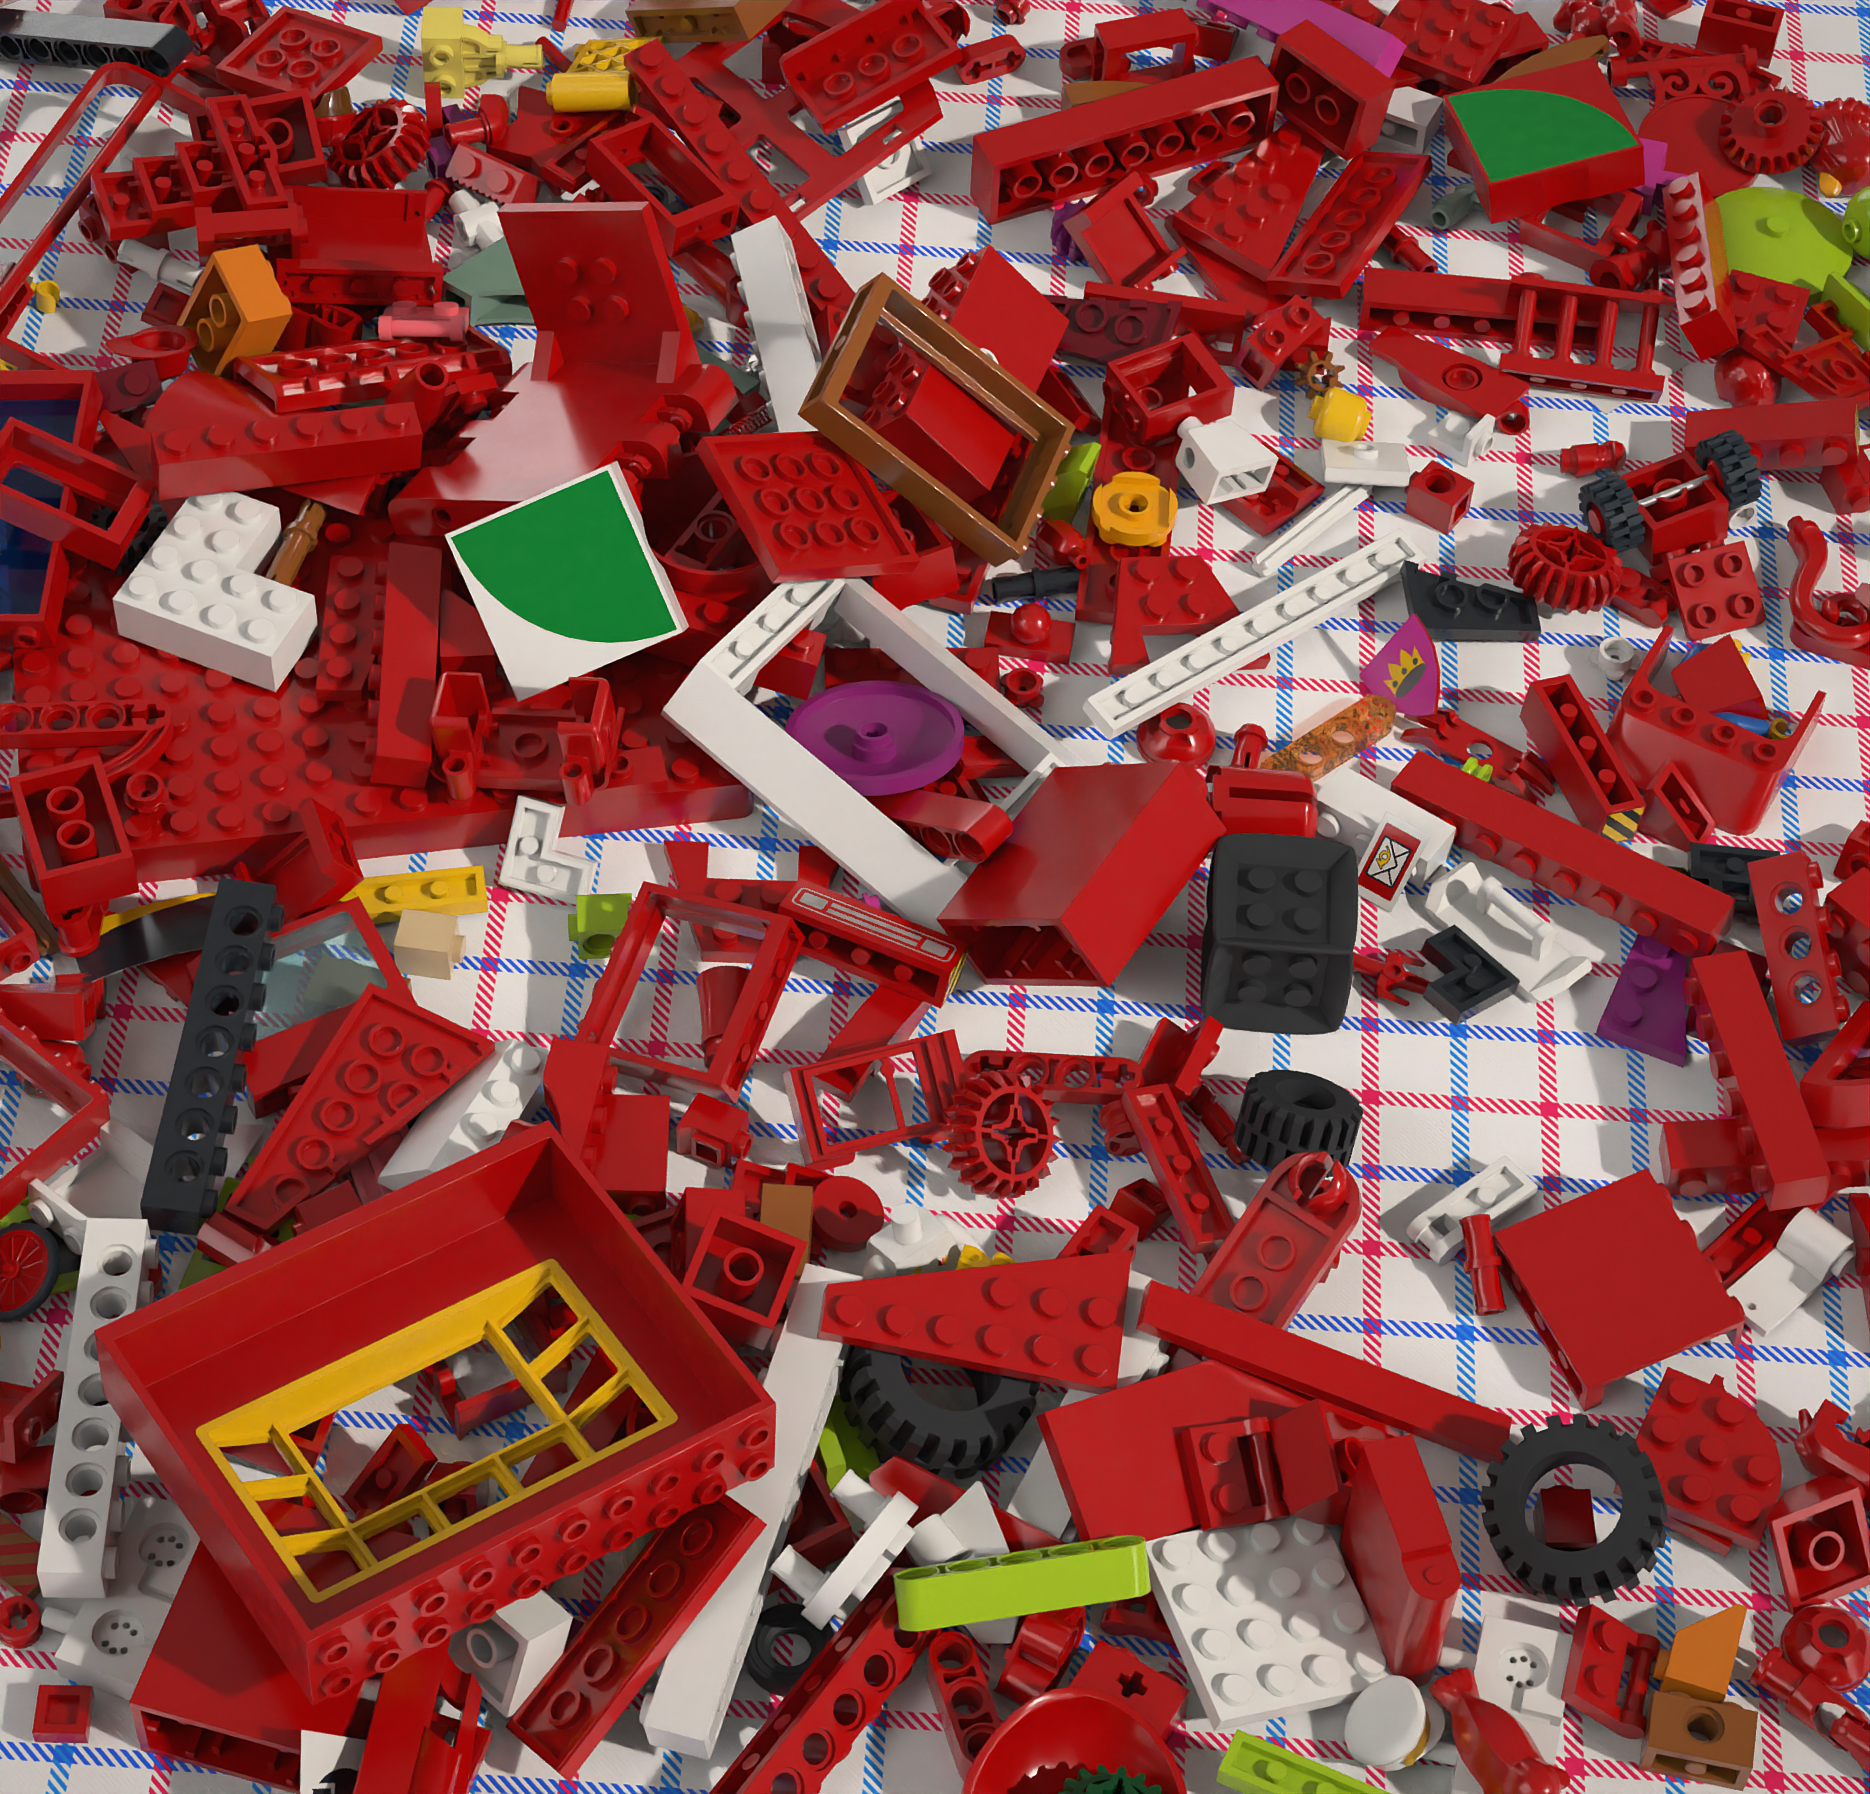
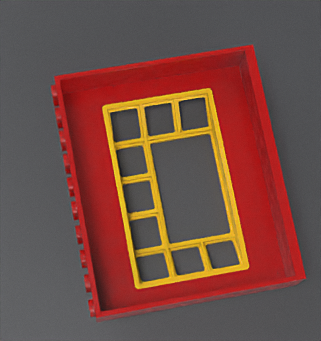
(383, 1299)

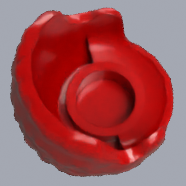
(1746, 380)

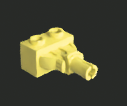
(467, 55)

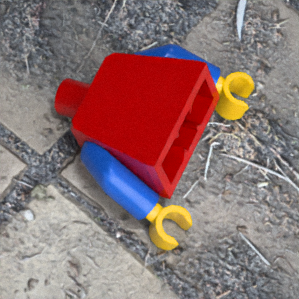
(1720, 683)

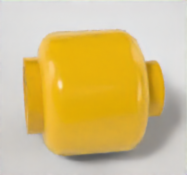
(1339, 415)

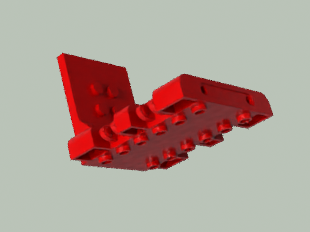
(606, 377)

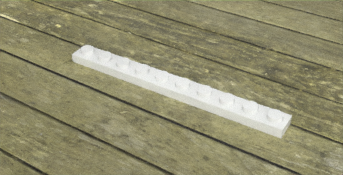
(1251, 634)

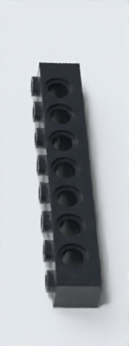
(186, 1205)

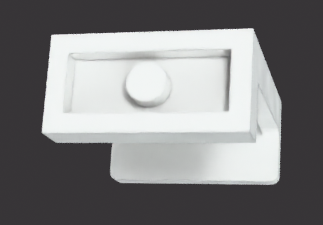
(99, 1186)

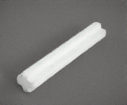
(1309, 527)

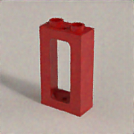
(648, 141)
(86, 475)

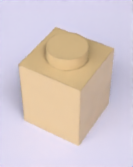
(428, 944)

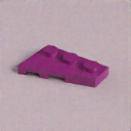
(1649, 1003)

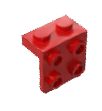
(1712, 588)

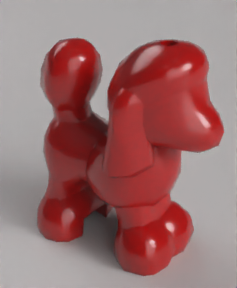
(1591, 19)

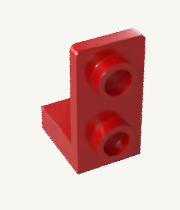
(1276, 341)

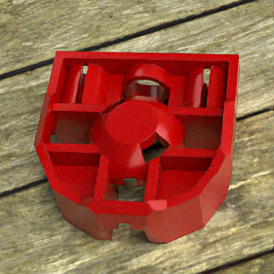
(218, 39)

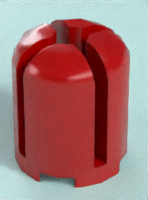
(1263, 800)

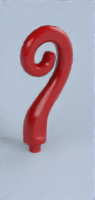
(1812, 553)

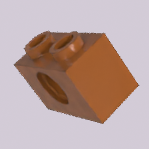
(1673, 1752)

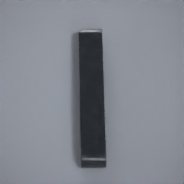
(90, 41)

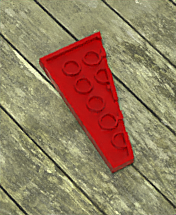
(1256, 201)
(365, 1087)
(1017, 1320)

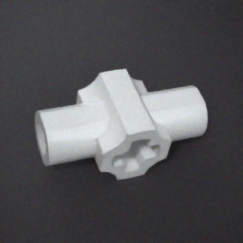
(474, 221)

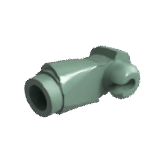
(1455, 206)

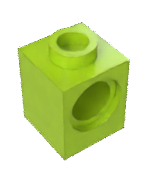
(598, 923)

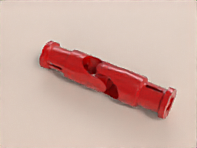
(1804, 1701)

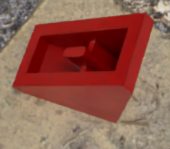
(1674, 810)

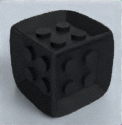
(1279, 933)

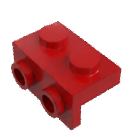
(1180, 1056)

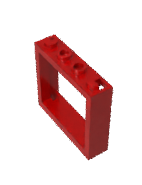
(751, 1013)

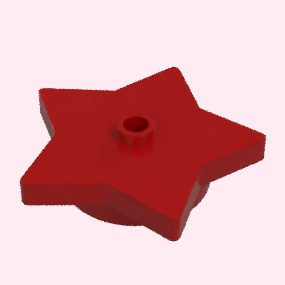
(541, 133)

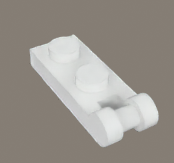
(1493, 1191)

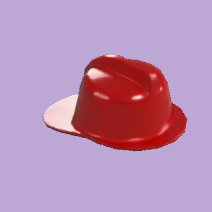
(166, 344)

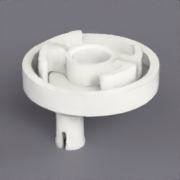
(866, 1562)

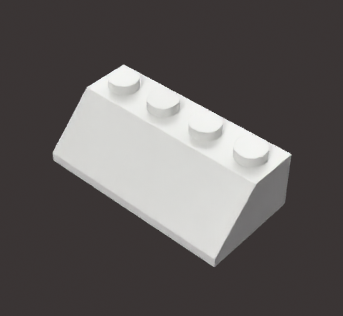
(470, 1113)

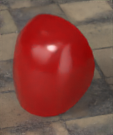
(1070, 1732)

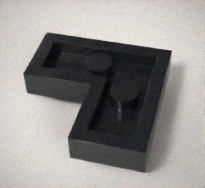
(1471, 976)

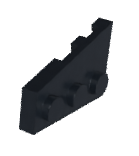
(1468, 611)

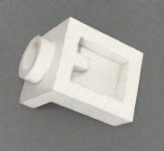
(1462, 438)

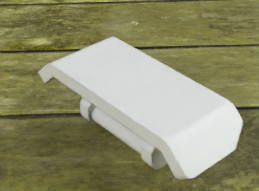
(1505, 931)

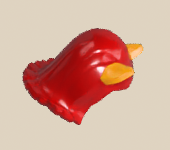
(1844, 148)

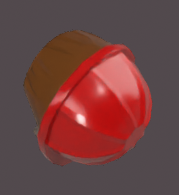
(334, 117)

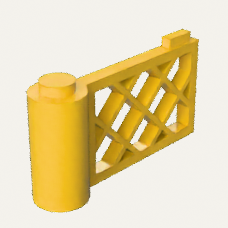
(597, 78)

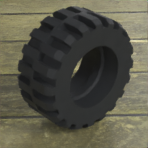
(934, 1438)

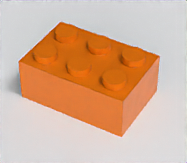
(235, 310)

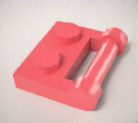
(408, 320)

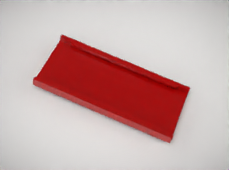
(364, 368)

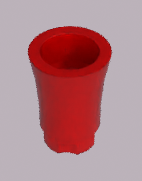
(717, 994)

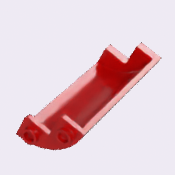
(210, 399)

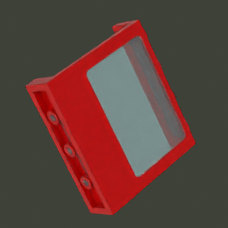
(313, 986)

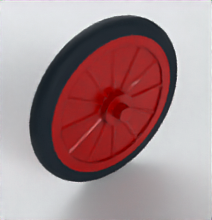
(27, 1269)

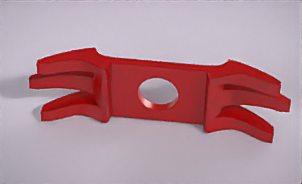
(1507, 762)

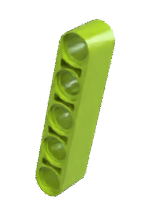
(1022, 1583)

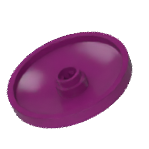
(880, 734)

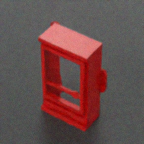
(939, 1074)

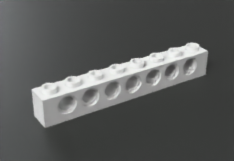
(84, 1568)

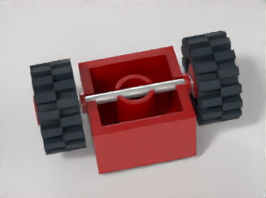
(1673, 500)

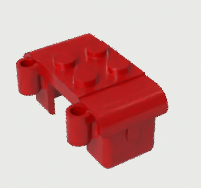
(523, 745)

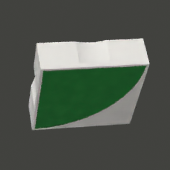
(567, 581)

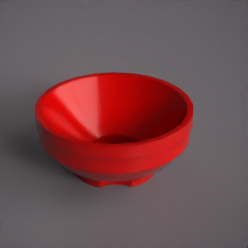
(1191, 745)
(1838, 1667)

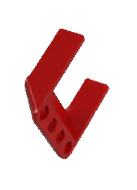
(1724, 764)

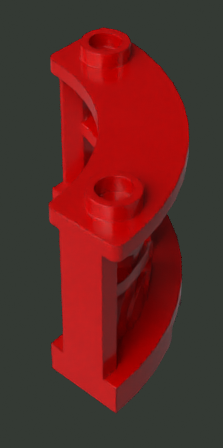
(249, 228)

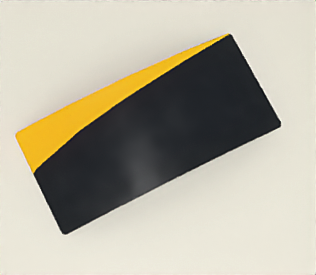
(149, 934)

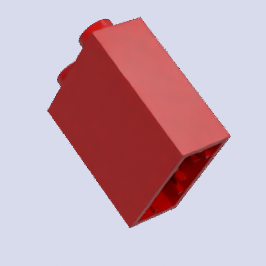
(1084, 874)
(218, 1686)

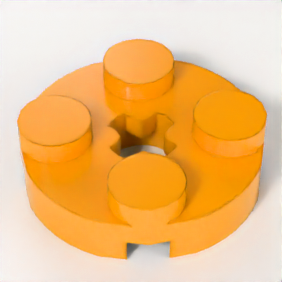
(1130, 528)

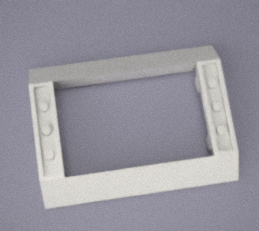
(803, 789)

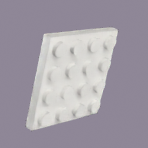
(1265, 1619)

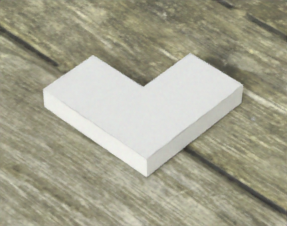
(531, 855)

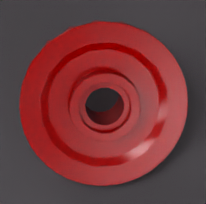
(1775, 147)

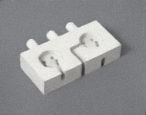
(115, 1634)
(1520, 1672)

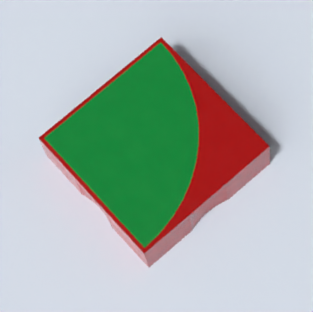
(1544, 140)

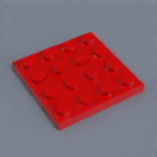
(806, 506)

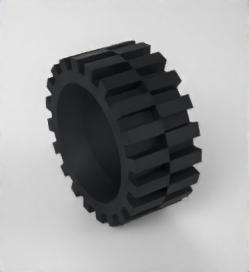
(1586, 1571)

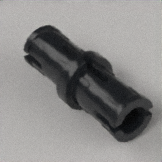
(1035, 584)

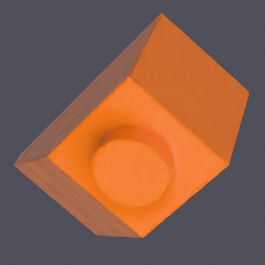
(1702, 1656)

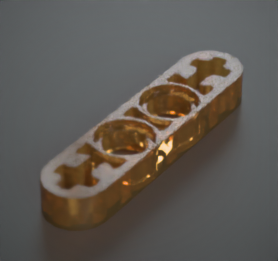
(1330, 750)

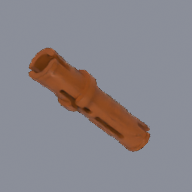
(298, 541)

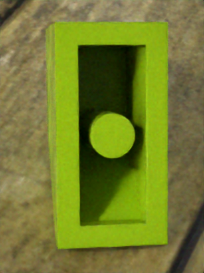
(1072, 483)

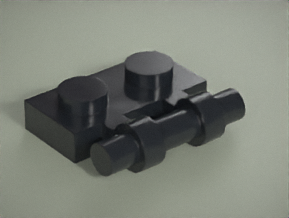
(1727, 871)

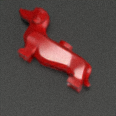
(1828, 1449)

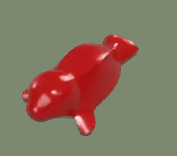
(1493, 1741)

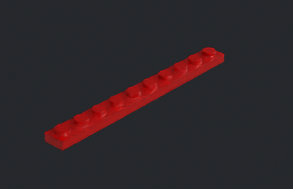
(727, 160)

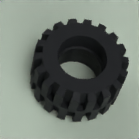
(1294, 1115)

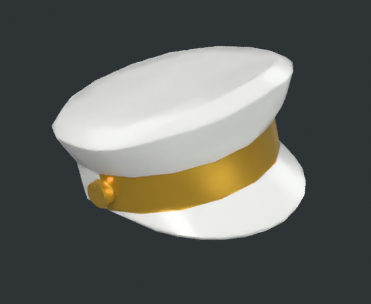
(1392, 1724)

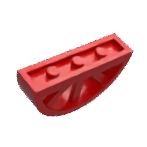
(1839, 1080)

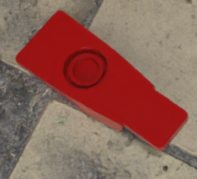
(1447, 375)

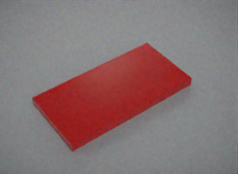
(1125, 1451)

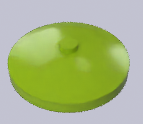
(1783, 237)

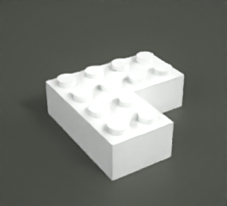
(205, 596)

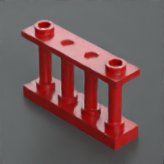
(1600, 376)

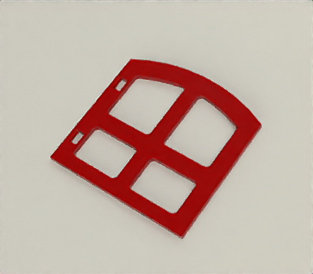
(770, 117)

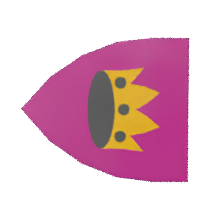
(1407, 670)

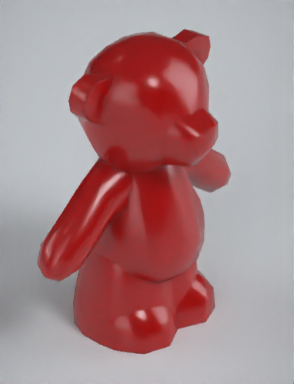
(1638, 266)

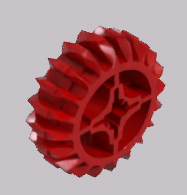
(382, 145)
(1565, 567)
(986, 1159)

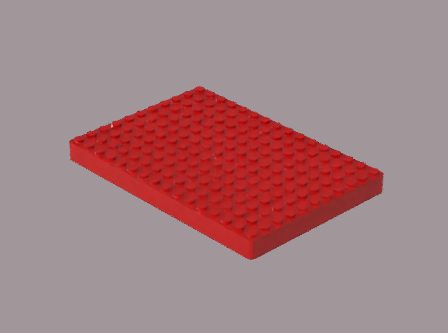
(256, 755)

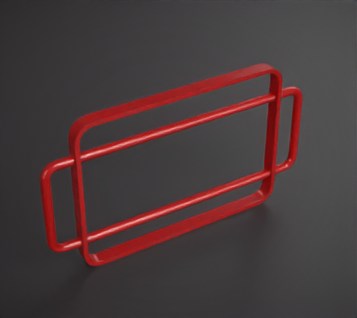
(153, 89)

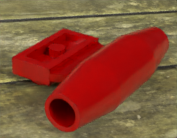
(441, 406)

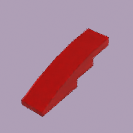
(884, 1017)

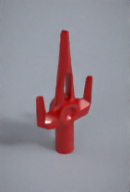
(1391, 975)

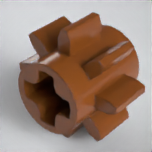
(1309, 369)

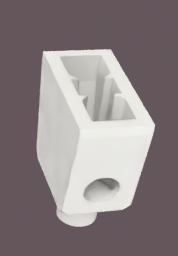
(1223, 460)

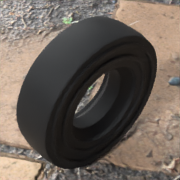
(771, 1624)

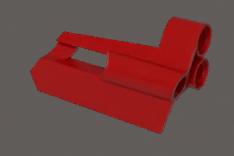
(1042, 1640)
(400, 1748)

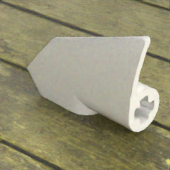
(963, 1533)

